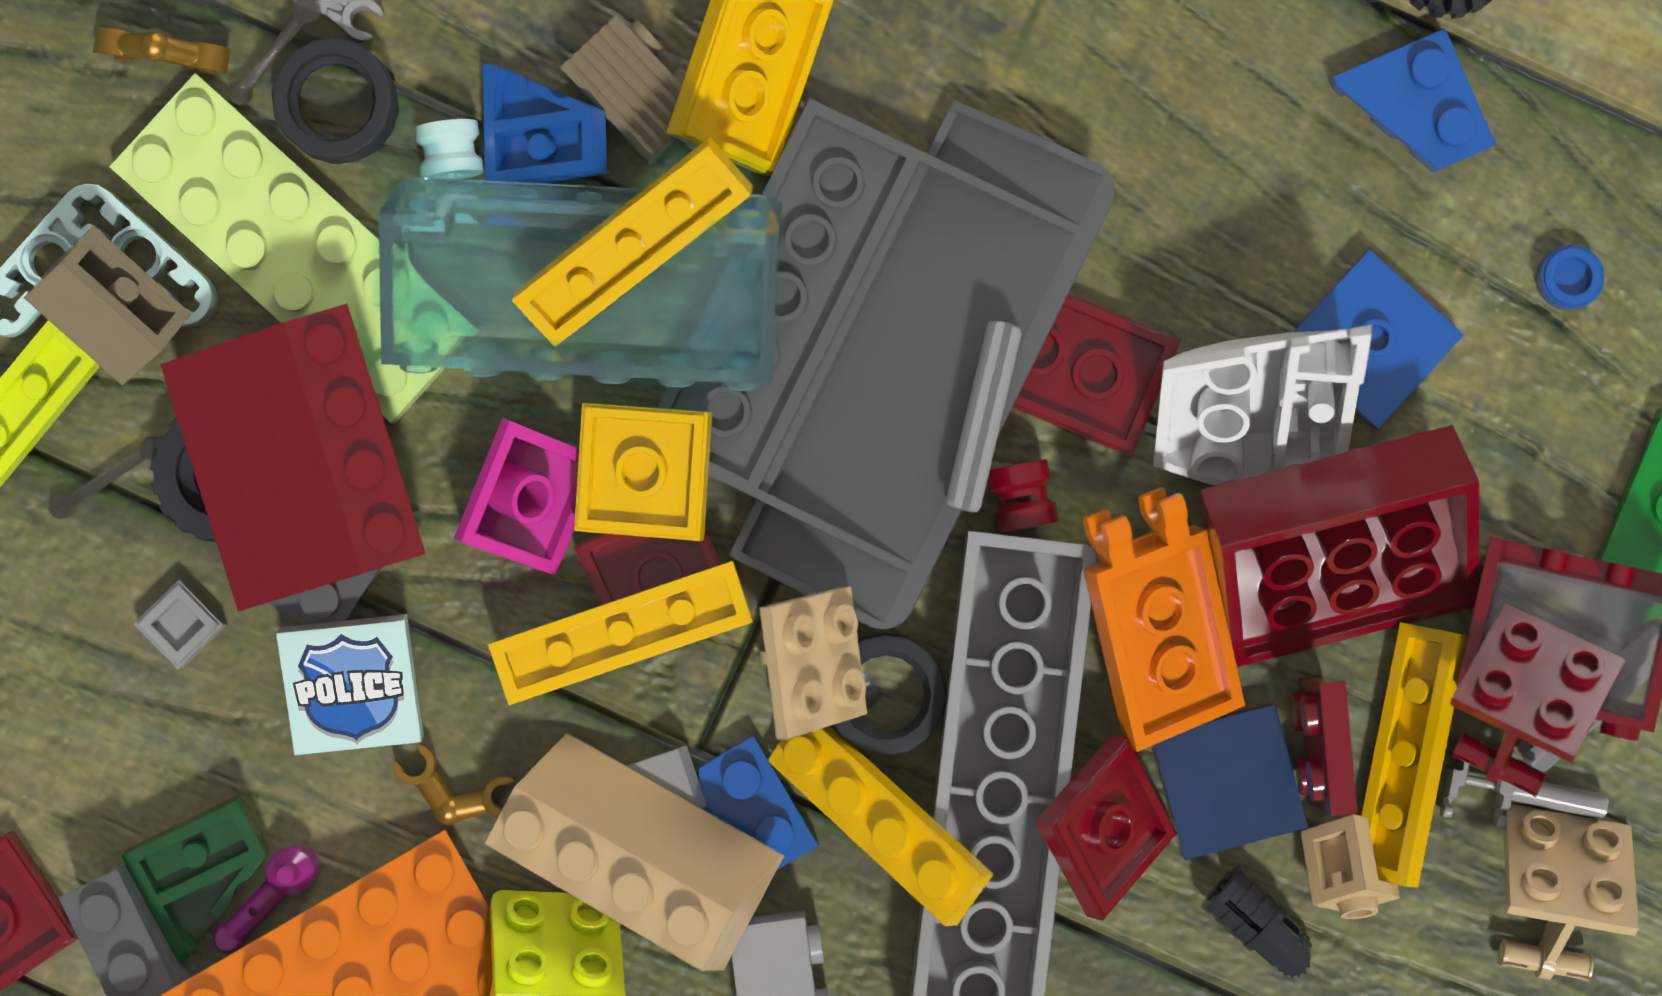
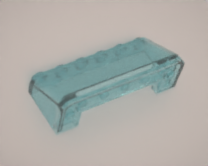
(466, 245)

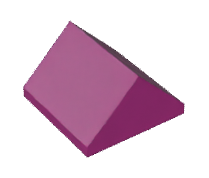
(523, 499)

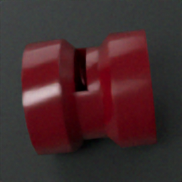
(1018, 482)

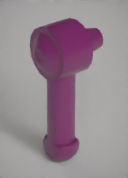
(288, 874)

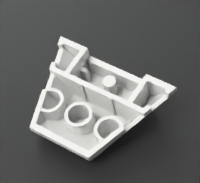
(1259, 403)

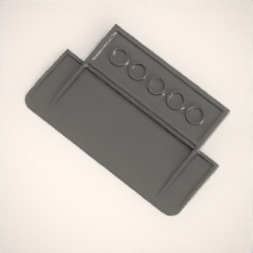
(879, 339)

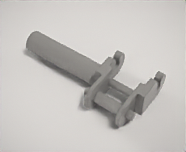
(1550, 796)

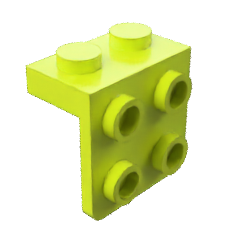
(553, 946)

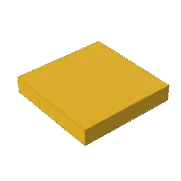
(643, 471)

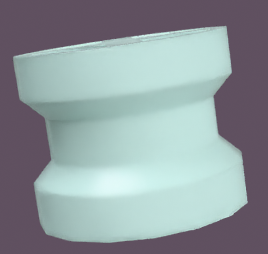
(449, 149)

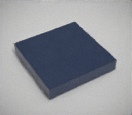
(1230, 782)

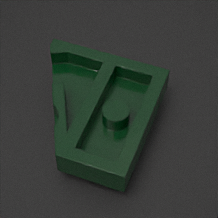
(196, 870)

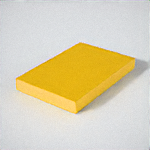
(749, 77)

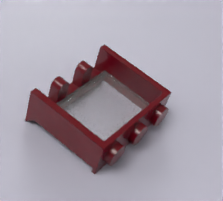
(1593, 600)

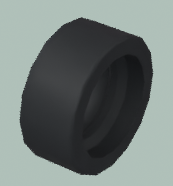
(298, 69)
(933, 701)

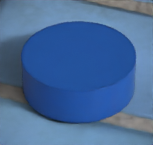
(1570, 277)

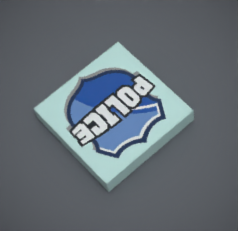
(350, 684)

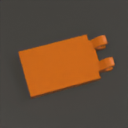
(1161, 622)

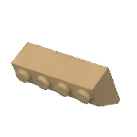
(636, 852)

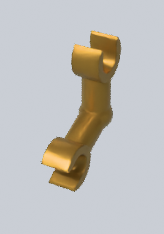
(156, 47)
(446, 806)

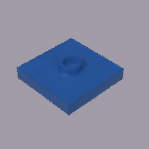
(1405, 338)

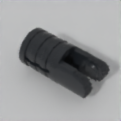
(1259, 922)

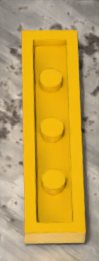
(632, 242)
(621, 632)
(1411, 749)
(883, 822)

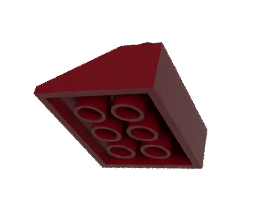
(292, 457)
(1345, 544)

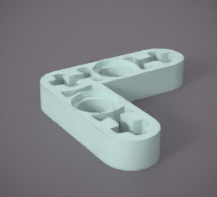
(64, 228)

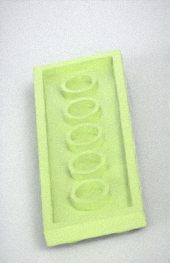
(264, 223)

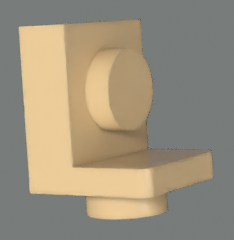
(1344, 868)

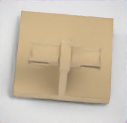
(813, 662)
(1571, 876)

